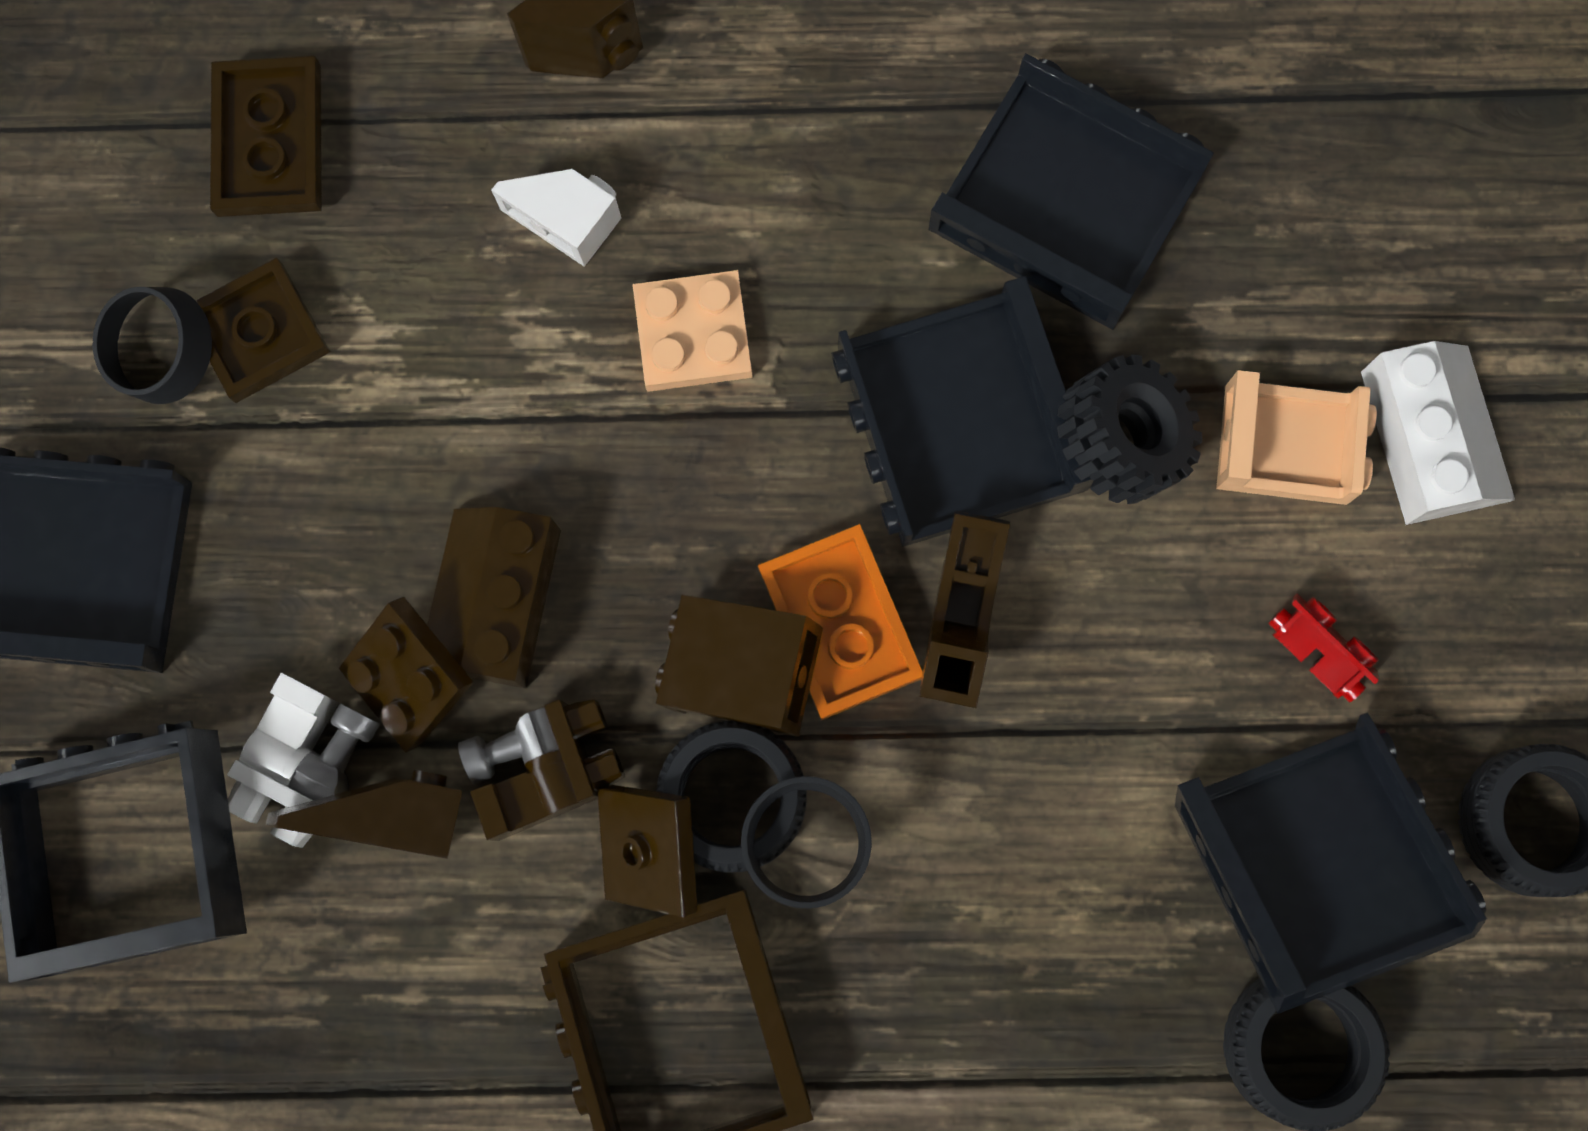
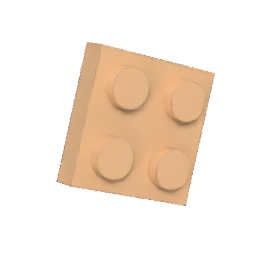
(692, 331)

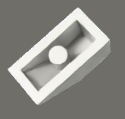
(562, 209)

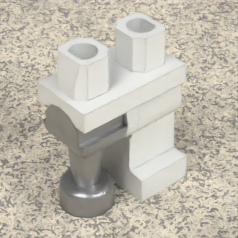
(280, 757)

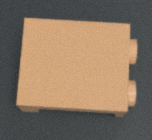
(1295, 441)

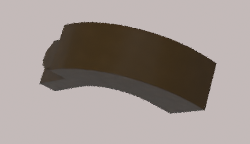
(963, 610)

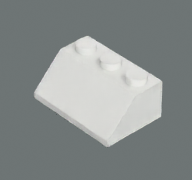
(1436, 431)

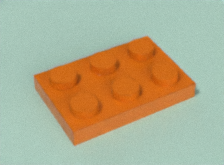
(862, 638)

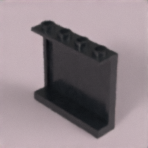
(1071, 190)
(960, 413)
(89, 559)
(1330, 866)

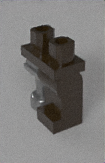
(556, 766)

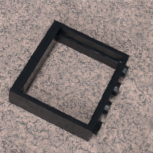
(24, 879)

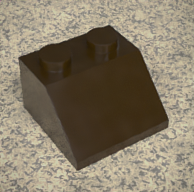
(576, 36)

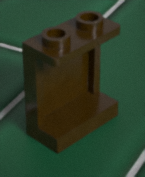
(739, 663)

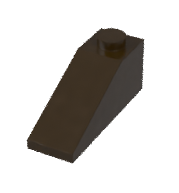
(389, 814)

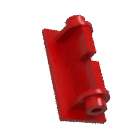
(1342, 662)

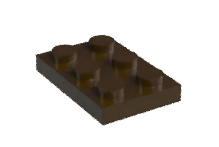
(265, 136)

